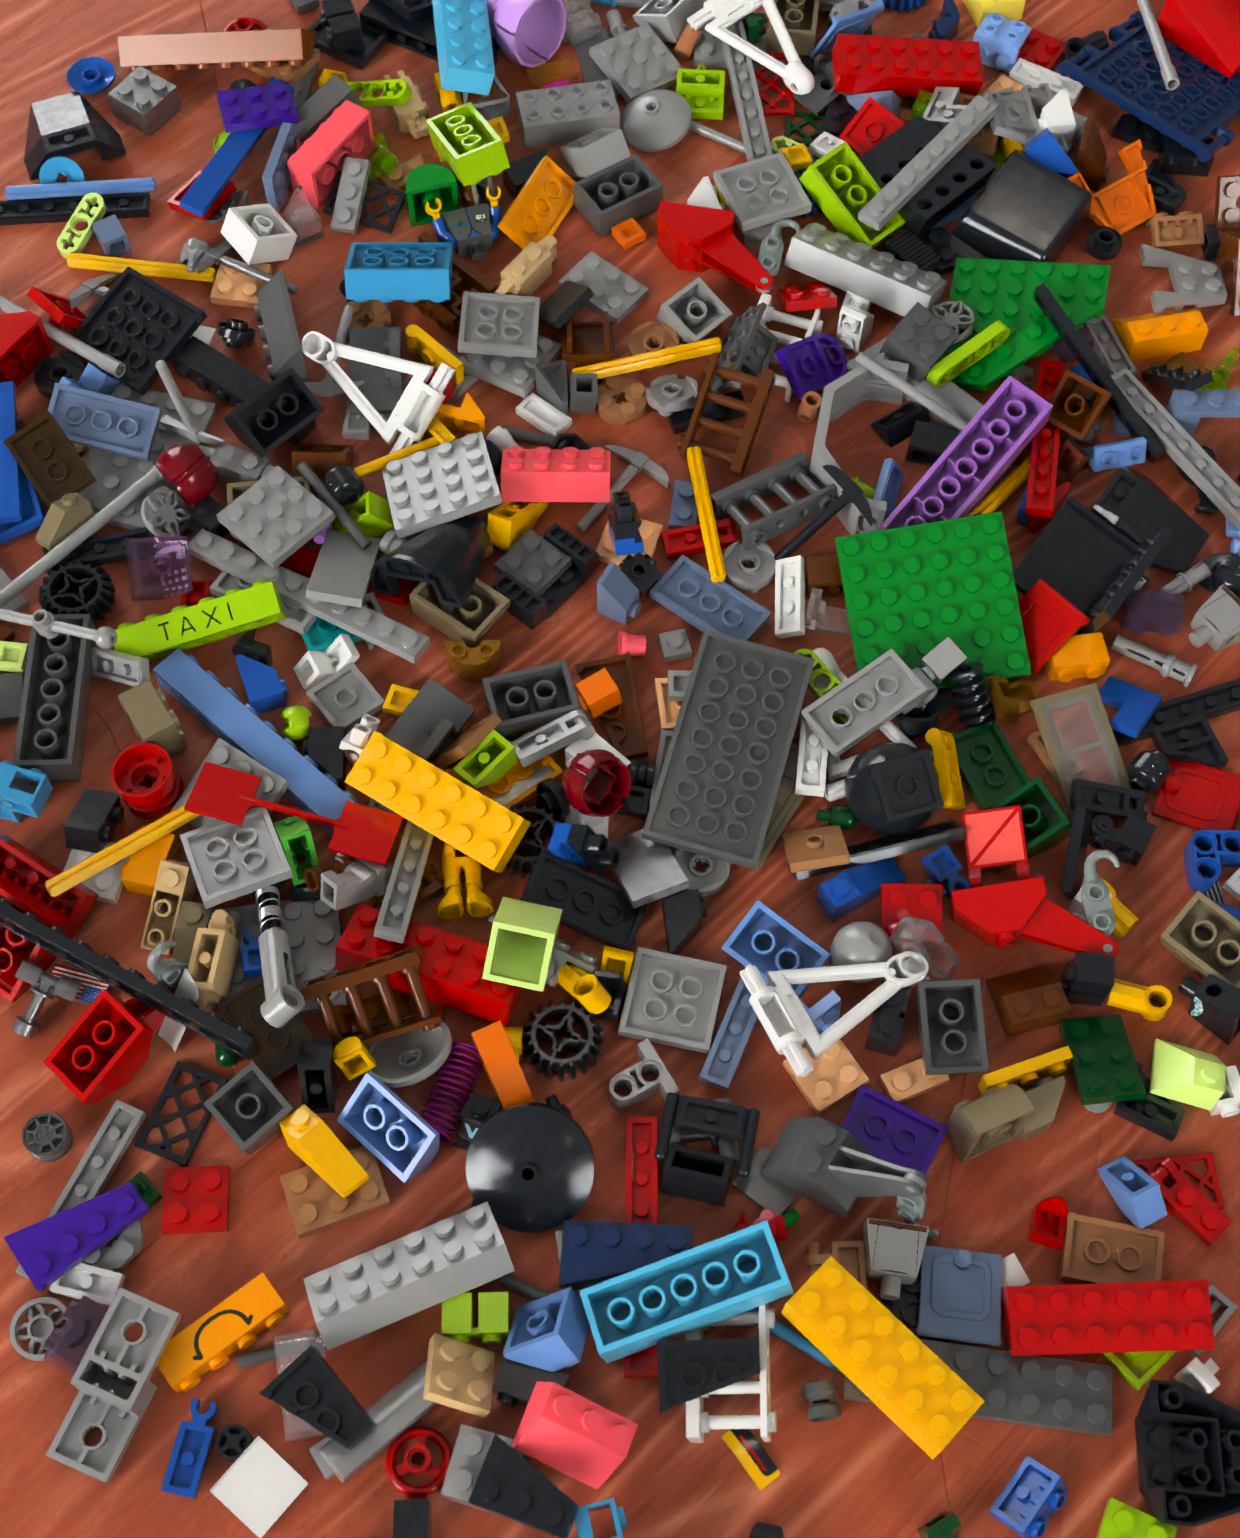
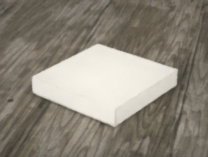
(259, 1487)

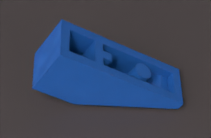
(857, 887)

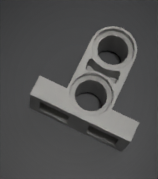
(639, 1087)

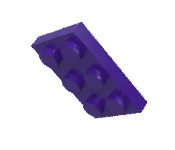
(257, 107)
(893, 1130)

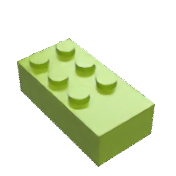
(468, 144)
(841, 190)

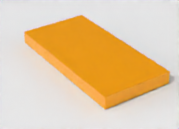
(539, 205)

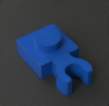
(943, 866)
(250, 955)

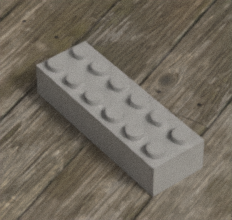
(863, 270)
(407, 1275)

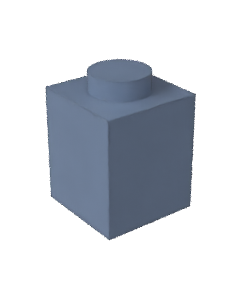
(111, 236)

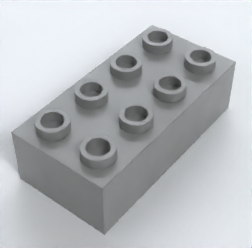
(566, 112)

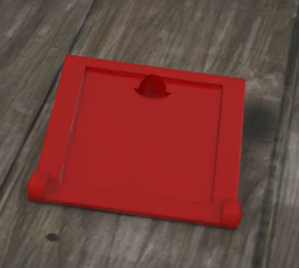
(1047, 622)
(1205, 797)

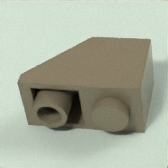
(1045, 1100)

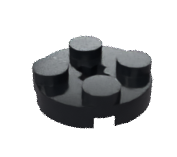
(48, 369)

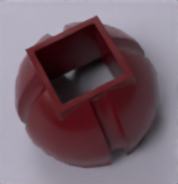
(189, 470)
(606, 788)

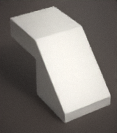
(319, 665)

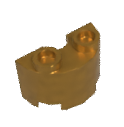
(476, 662)
(1011, 697)

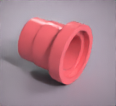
(631, 644)

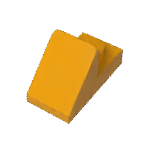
(465, 419)

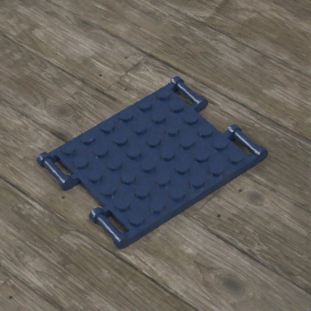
(1133, 81)

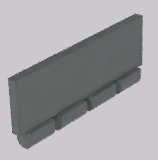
(590, 70)

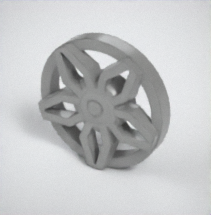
(954, 319)
(165, 513)
(38, 1328)

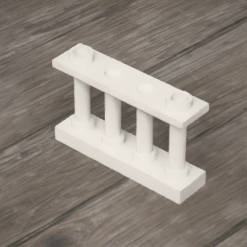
(812, 326)
(701, 1422)

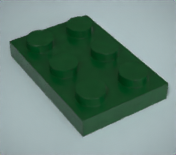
(988, 764)
(1102, 1060)

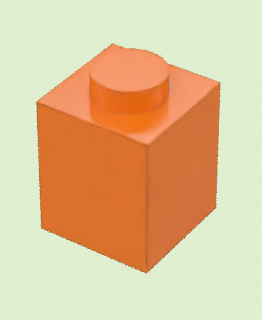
(598, 693)

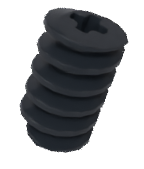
(973, 694)

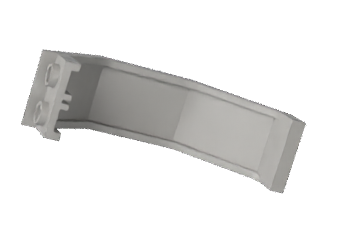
(838, 399)

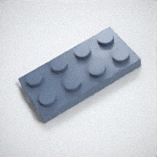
(105, 421)
(708, 605)

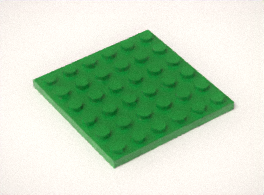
(930, 584)

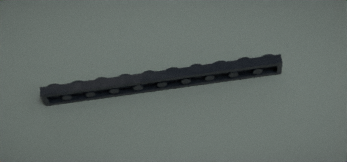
(129, 982)

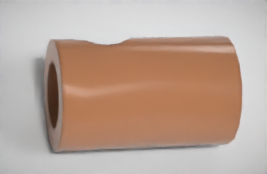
(687, 42)
(809, 407)

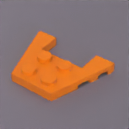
(1126, 201)

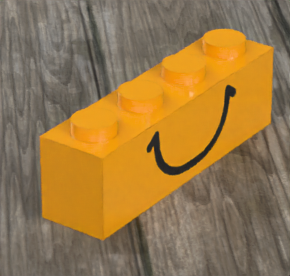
(220, 1333)

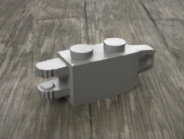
(236, 464)

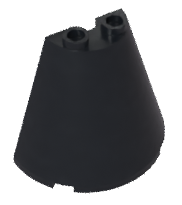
(442, 556)

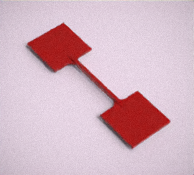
(357, 832)

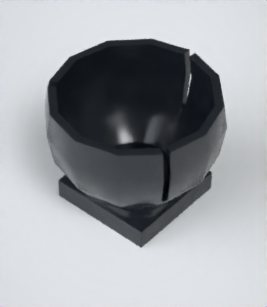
(892, 788)

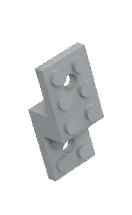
(113, 1385)

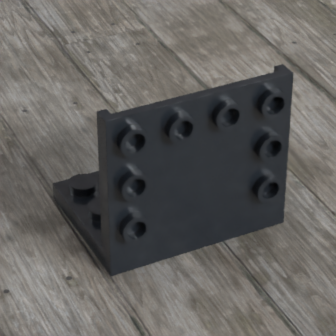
(1088, 562)

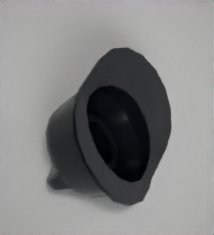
(1224, 570)
(922, 719)

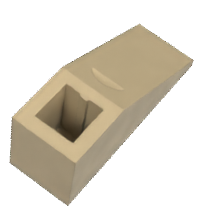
(172, 886)

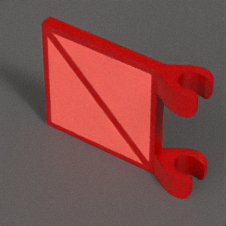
(995, 840)

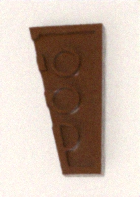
(625, 720)

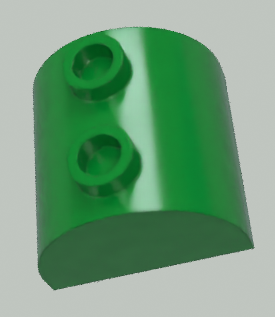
(425, 185)

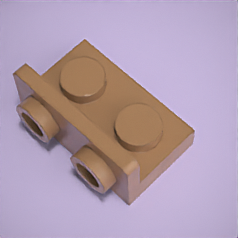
(1177, 230)

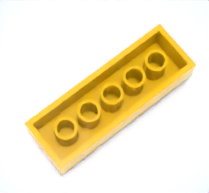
(437, 802)
(882, 1357)

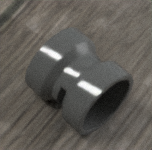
(821, 1401)

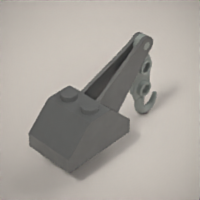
(836, 1169)

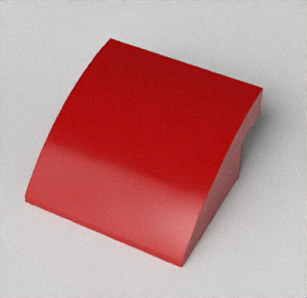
(23, 885)

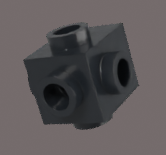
(645, 565)

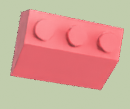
(573, 1434)

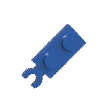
(190, 1453)

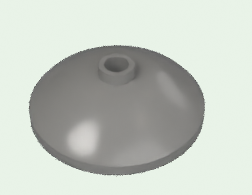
(656, 120)
(411, 1056)

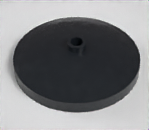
(536, 1139)

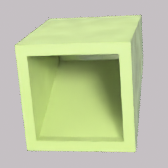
(522, 944)

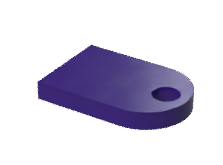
(810, 365)

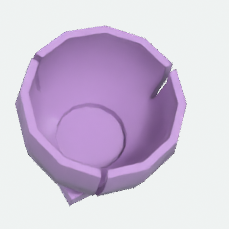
(527, 28)

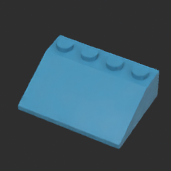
(399, 271)

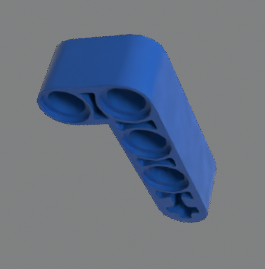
(1212, 859)

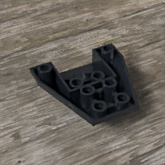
(67, 127)
(1138, 507)
(1187, 1455)

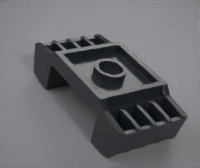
(531, 607)

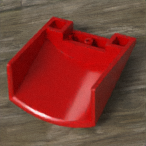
(1205, 30)

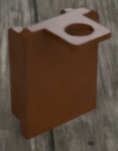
(588, 342)

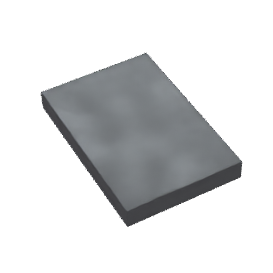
(646, 869)

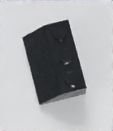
(274, 413)

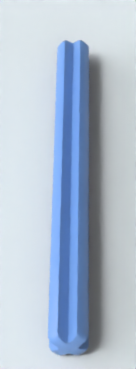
(80, 188)

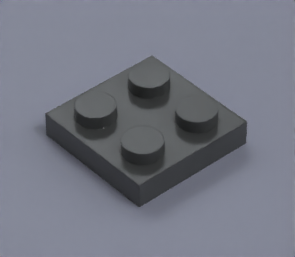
(534, 562)

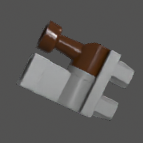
(348, 881)

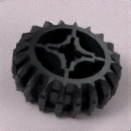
(87, 581)
(540, 825)
(539, 1028)

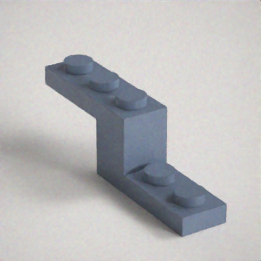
(1191, 406)

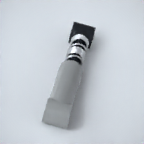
(280, 989)

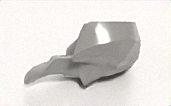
(192, 252)

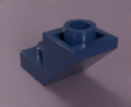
(947, 24)

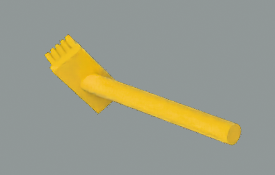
(439, 435)

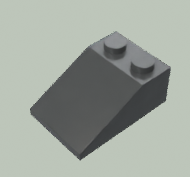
(951, 1026)

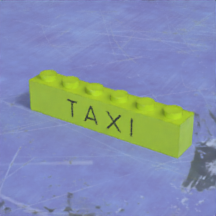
(203, 622)

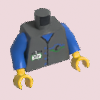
(469, 228)

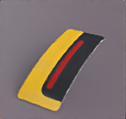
(751, 1456)

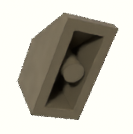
(63, 519)
(190, 918)

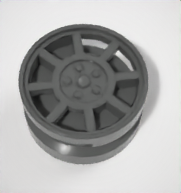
(47, 1137)

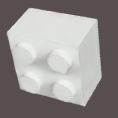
(258, 233)

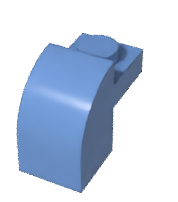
(93, 380)

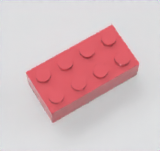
(322, 155)
(555, 475)

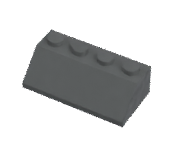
(279, 329)

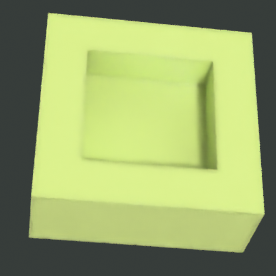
(13, 656)

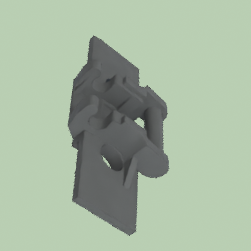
(818, 98)

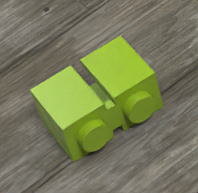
(492, 1317)

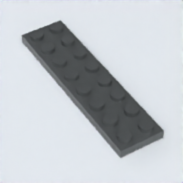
(1027, 1388)

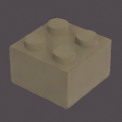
(152, 718)

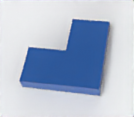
(1134, 705)

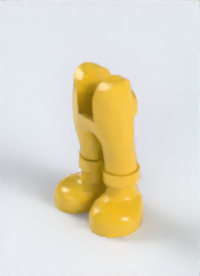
(451, 906)

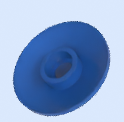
(90, 75)

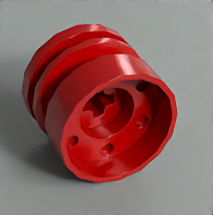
(147, 780)

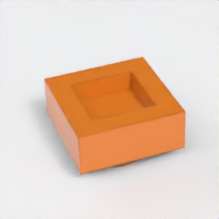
(628, 233)

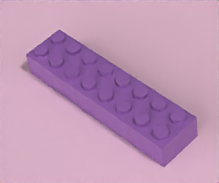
(975, 458)

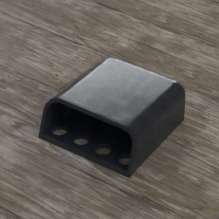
(944, 191)
(1024, 213)

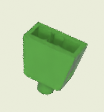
(297, 841)

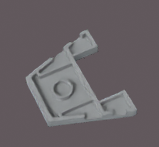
(1016, 113)
(1191, 278)

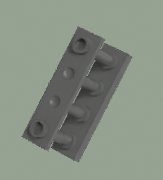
(764, 484)

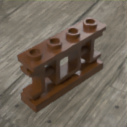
(462, 276)

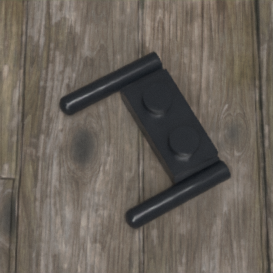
(711, 1119)

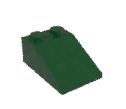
(1042, 817)

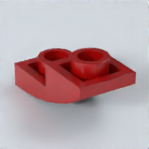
(1036, 523)

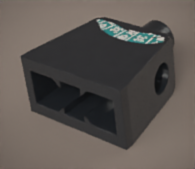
(1214, 1005)

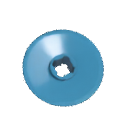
(52, 167)

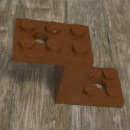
(1228, 227)

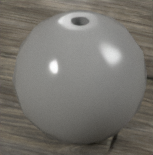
(861, 944)

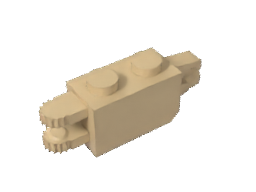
(411, 115)
(529, 268)
(214, 959)

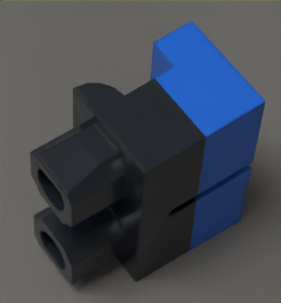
(624, 525)
(583, 847)

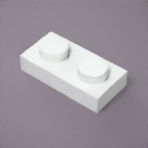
(90, 1281)

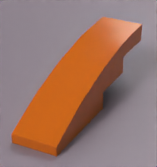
(502, 1065)

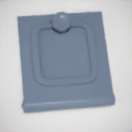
(958, 1301)

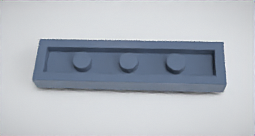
(730, 1040)

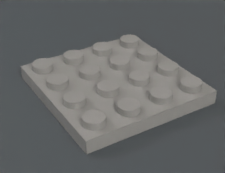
(441, 484)
(312, 935)

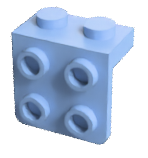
(1000, 41)

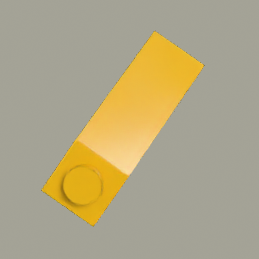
(512, 521)
(322, 1151)

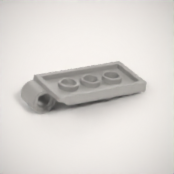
(889, 687)

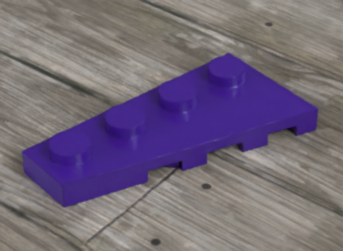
(68, 1238)

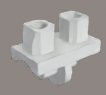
(358, 737)

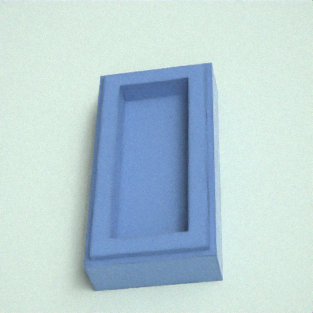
(889, 485)

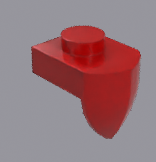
(1049, 1223)

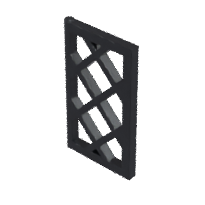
(370, 220)
(155, 1119)

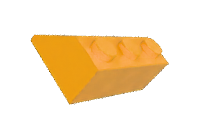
(1161, 333)

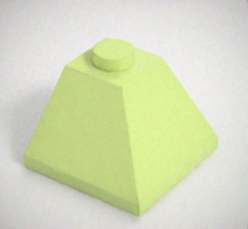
(1186, 1075)

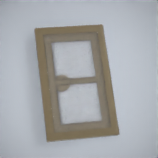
(1079, 739)

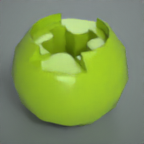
(296, 722)

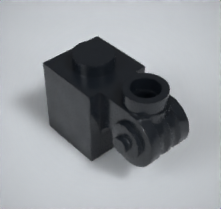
(1125, 842)

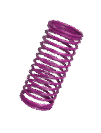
(446, 1134)

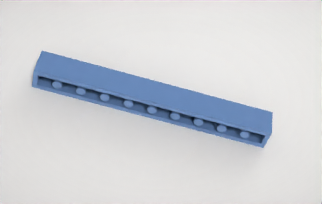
(242, 729)

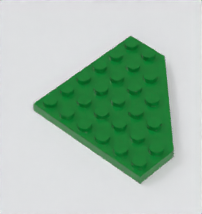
(1005, 293)

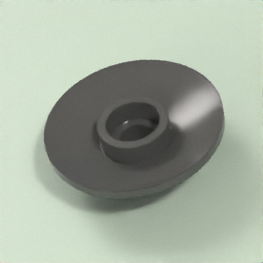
(235, 200)

